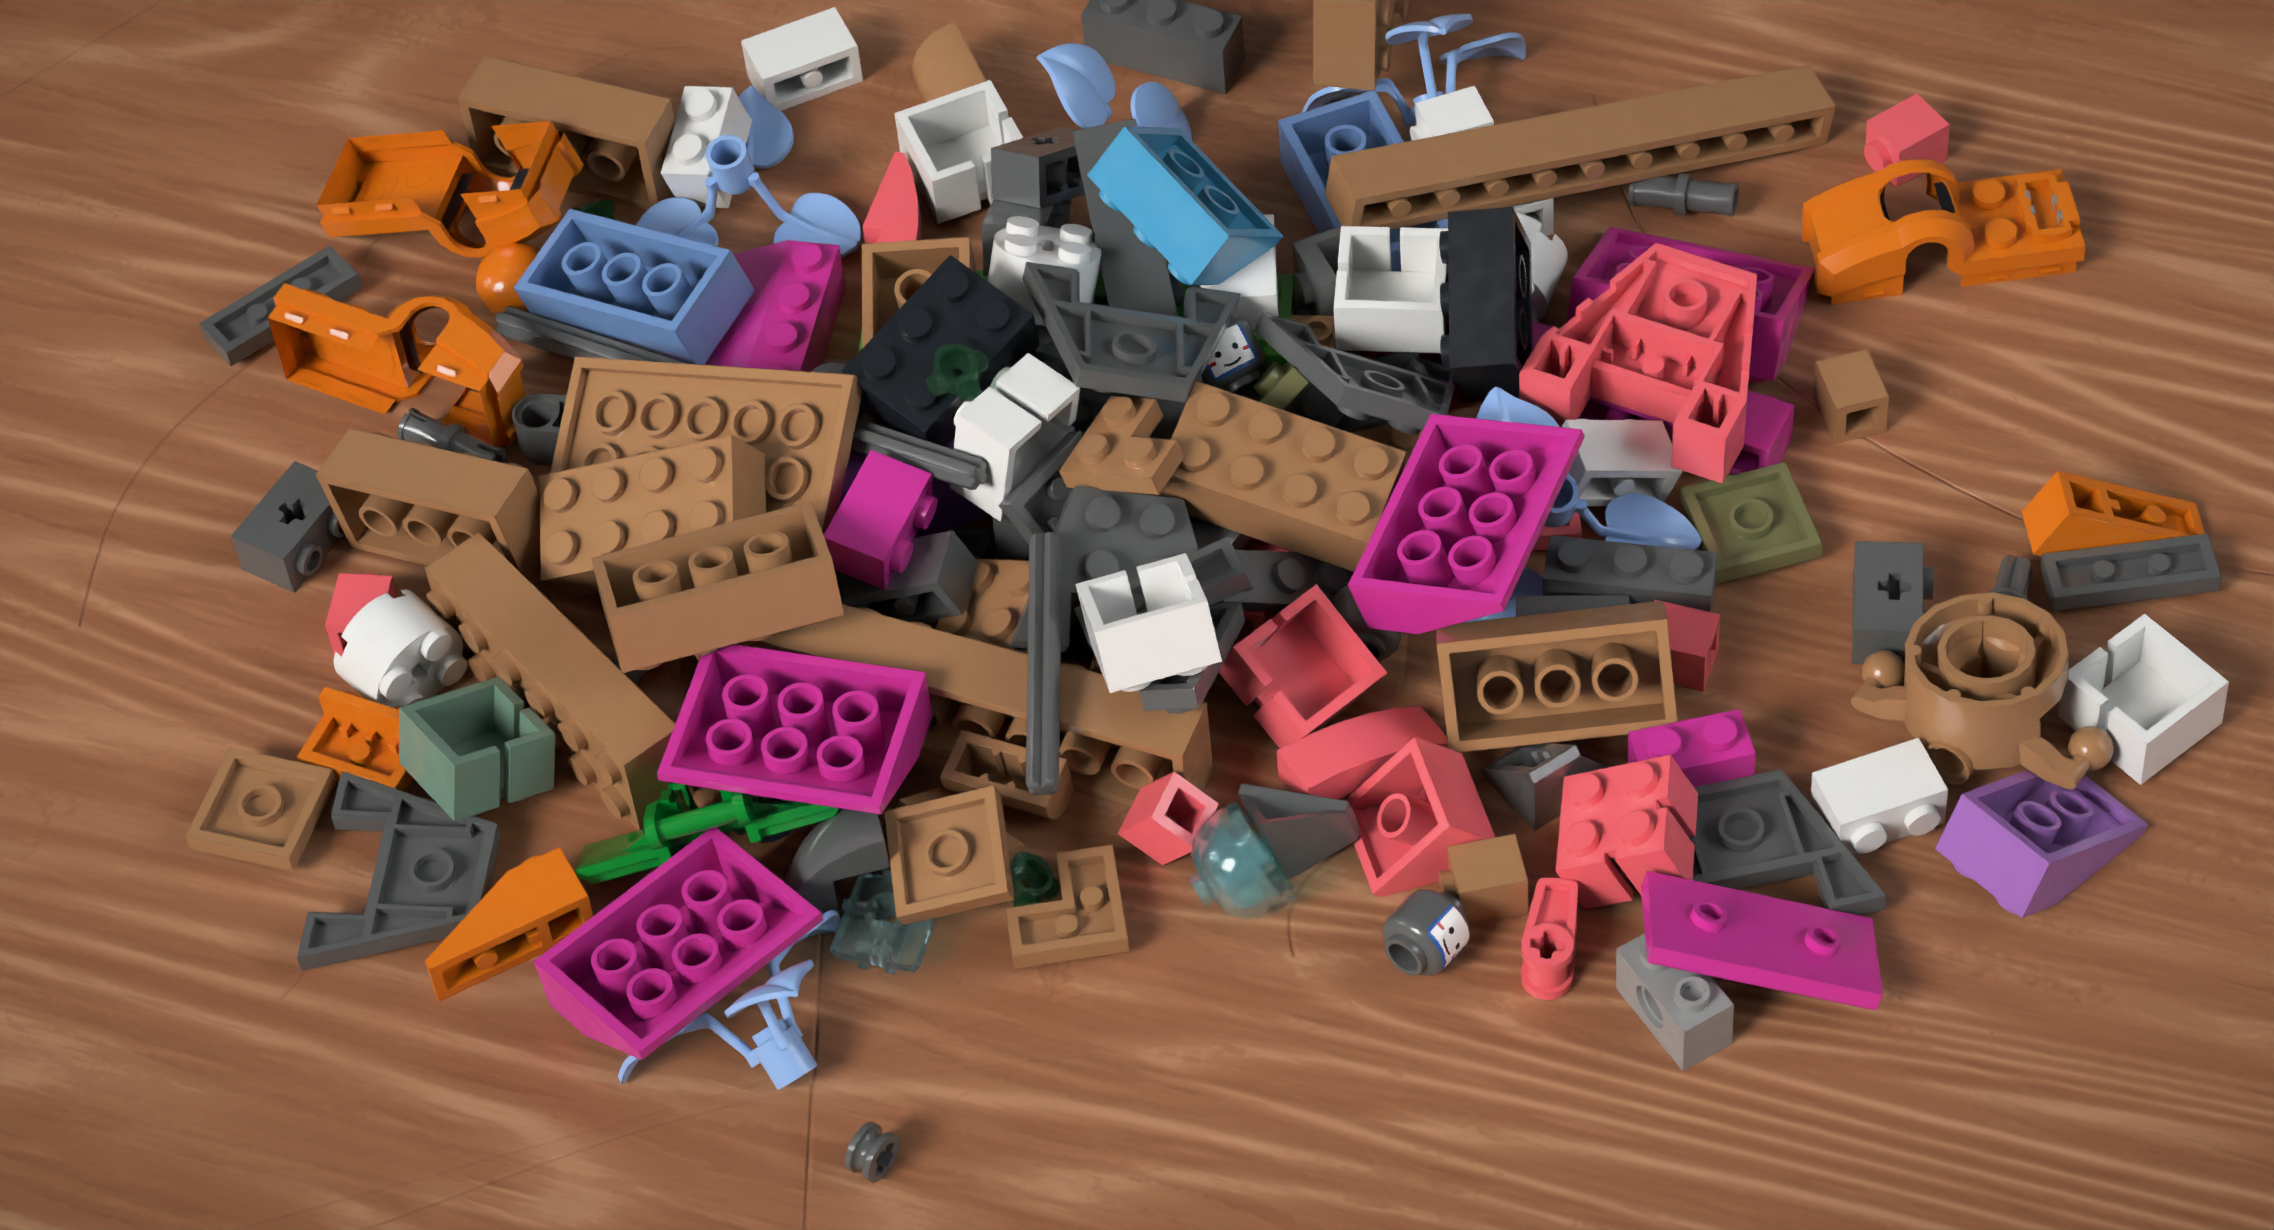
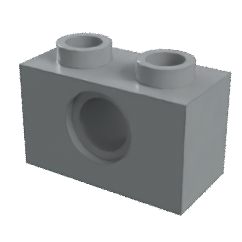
(1677, 1006)

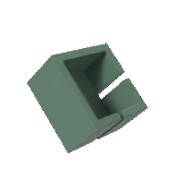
(476, 748)

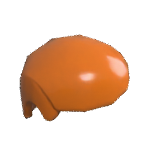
(500, 273)

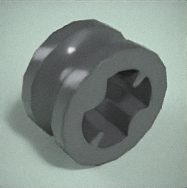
(872, 1152)

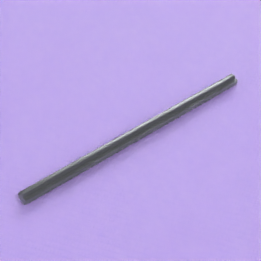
(572, 342)

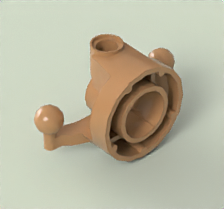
(1977, 687)

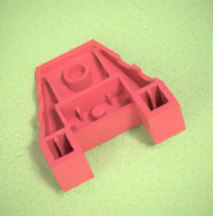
(1661, 343)

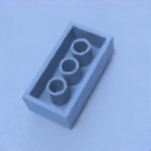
(1331, 130)
(636, 286)

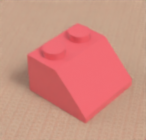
(1413, 813)

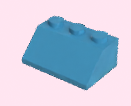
(1182, 204)

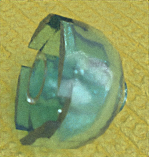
(1237, 867)

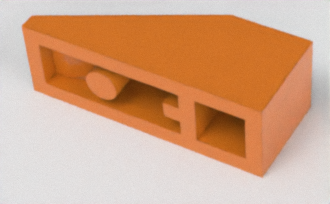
(2092, 513)
(511, 924)

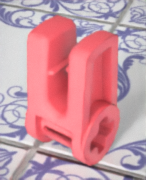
(1550, 939)

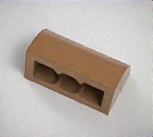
(945, 64)
(986, 762)

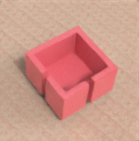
(1304, 669)
(1629, 814)

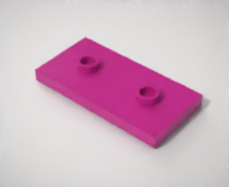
(1761, 940)

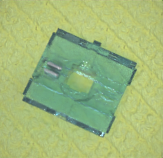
(869, 939)

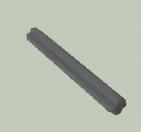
(1043, 664)

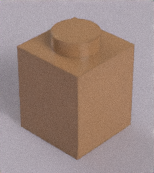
(1851, 396)
(1487, 878)

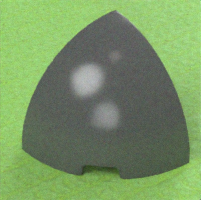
(836, 850)

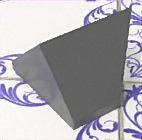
(1299, 826)

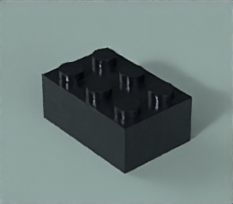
(1486, 300)
(946, 309)

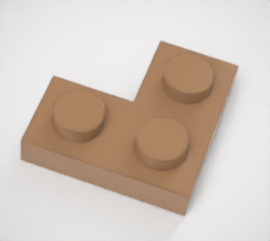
(1120, 454)
(1080, 925)

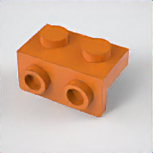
(357, 739)

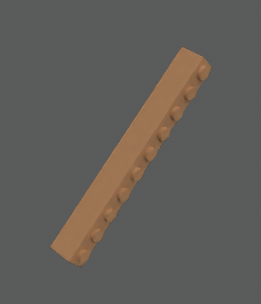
(1580, 149)

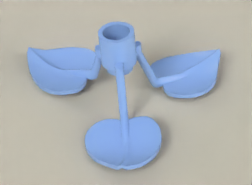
(1503, 44)
(1087, 86)
(732, 164)
(1627, 518)
(779, 1044)

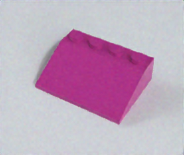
(1779, 290)
(790, 311)
(1461, 522)
(799, 728)
(673, 945)

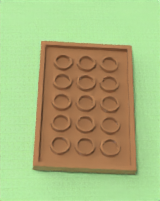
(647, 406)

